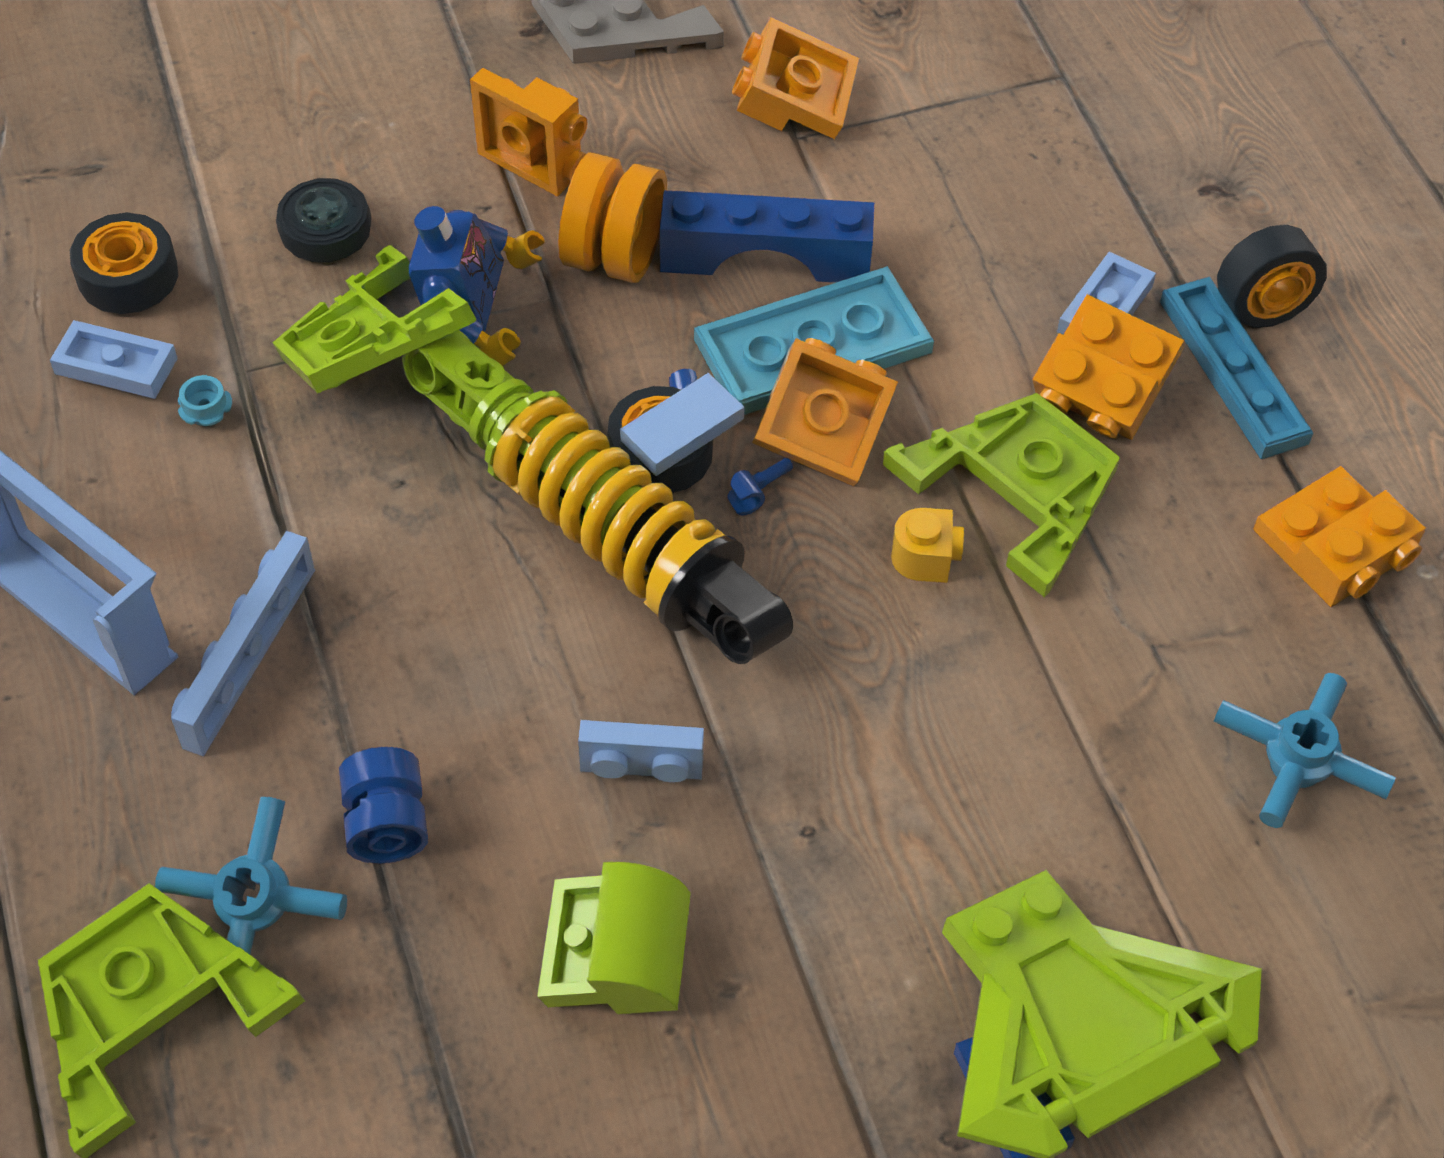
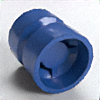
(383, 805)

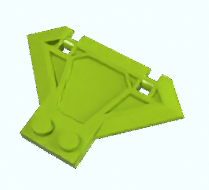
(1084, 1018)

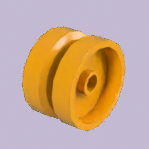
(612, 217)

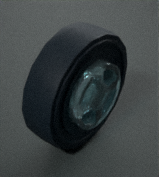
(323, 220)

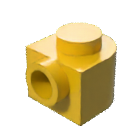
(926, 544)

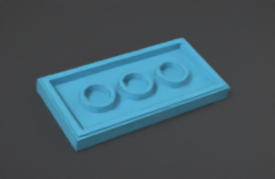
(857, 316)

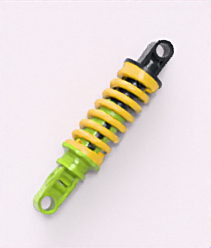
(602, 500)

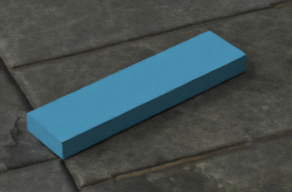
(1236, 368)

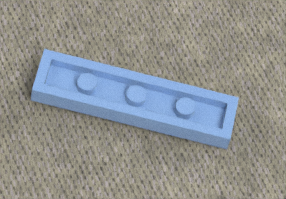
(234, 658)

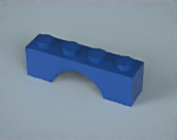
(708, 228)

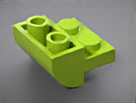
(616, 940)

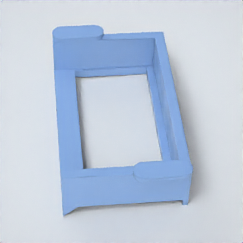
(115, 631)

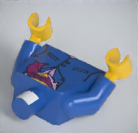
(465, 256)

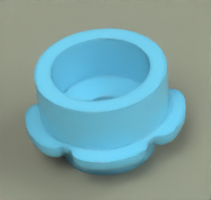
(203, 401)

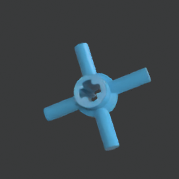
(1304, 750)
(245, 872)

